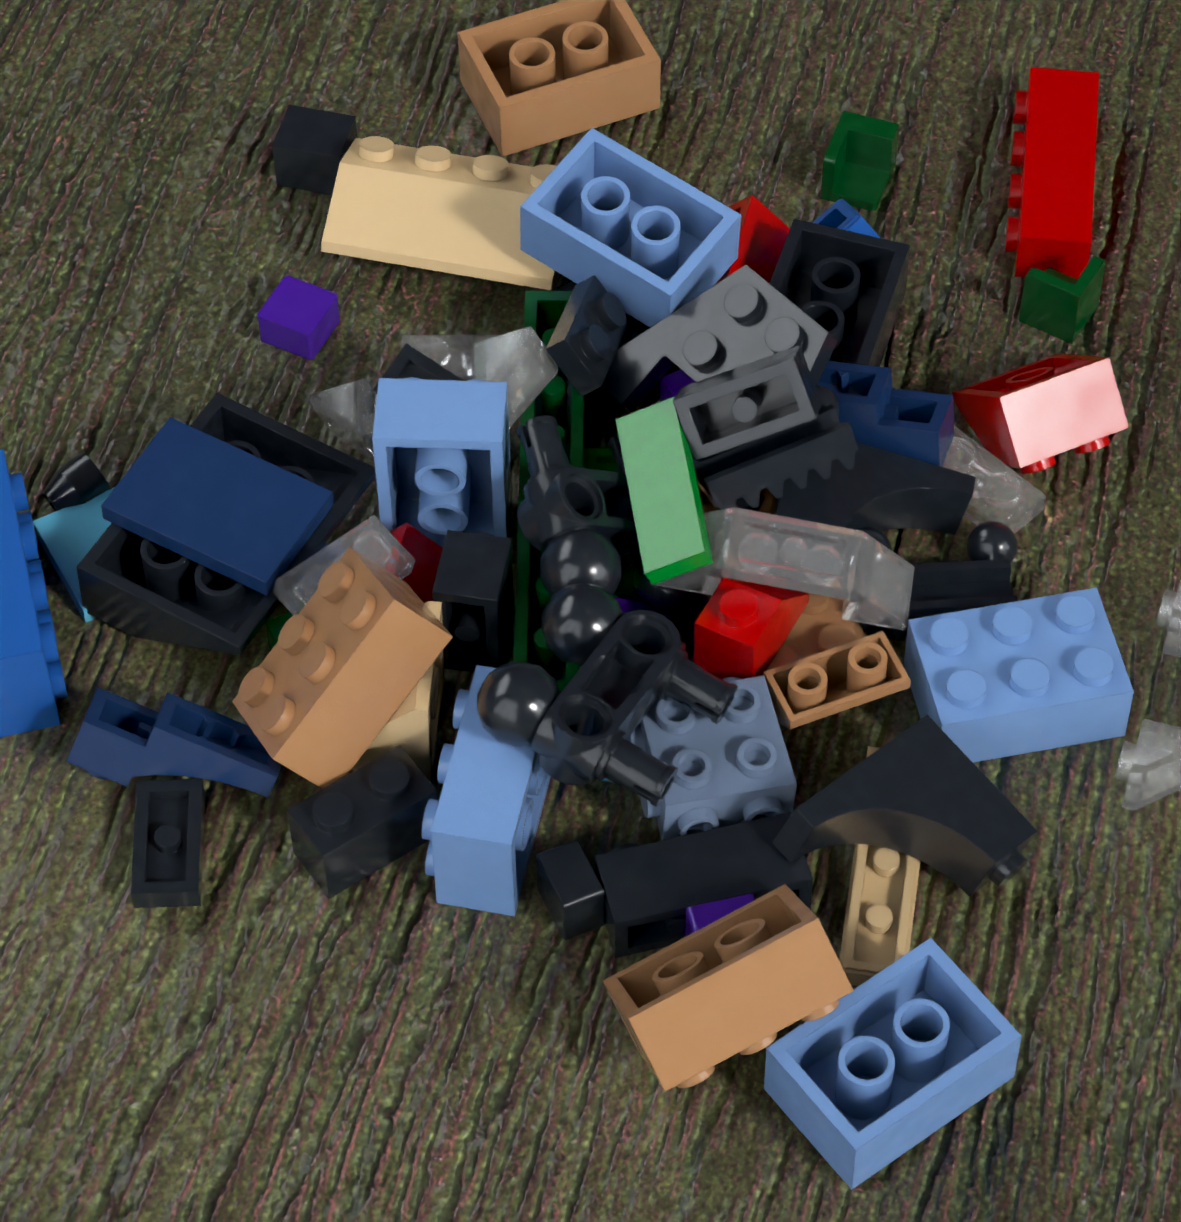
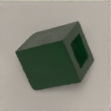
(859, 160)
(1060, 302)

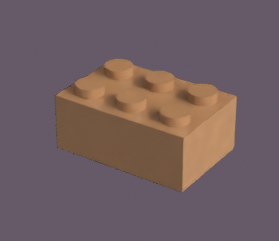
(558, 71)
(340, 669)
(729, 988)

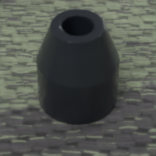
(75, 483)

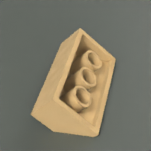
(434, 211)

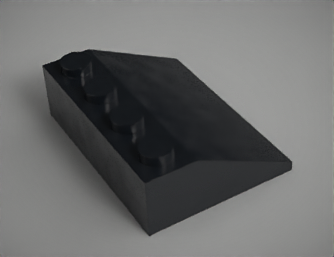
(185, 603)

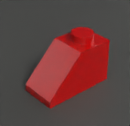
(745, 627)

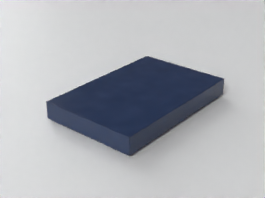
(218, 505)

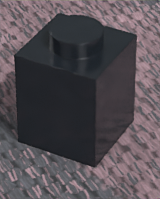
(311, 148)

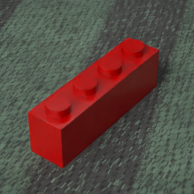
(1056, 171)

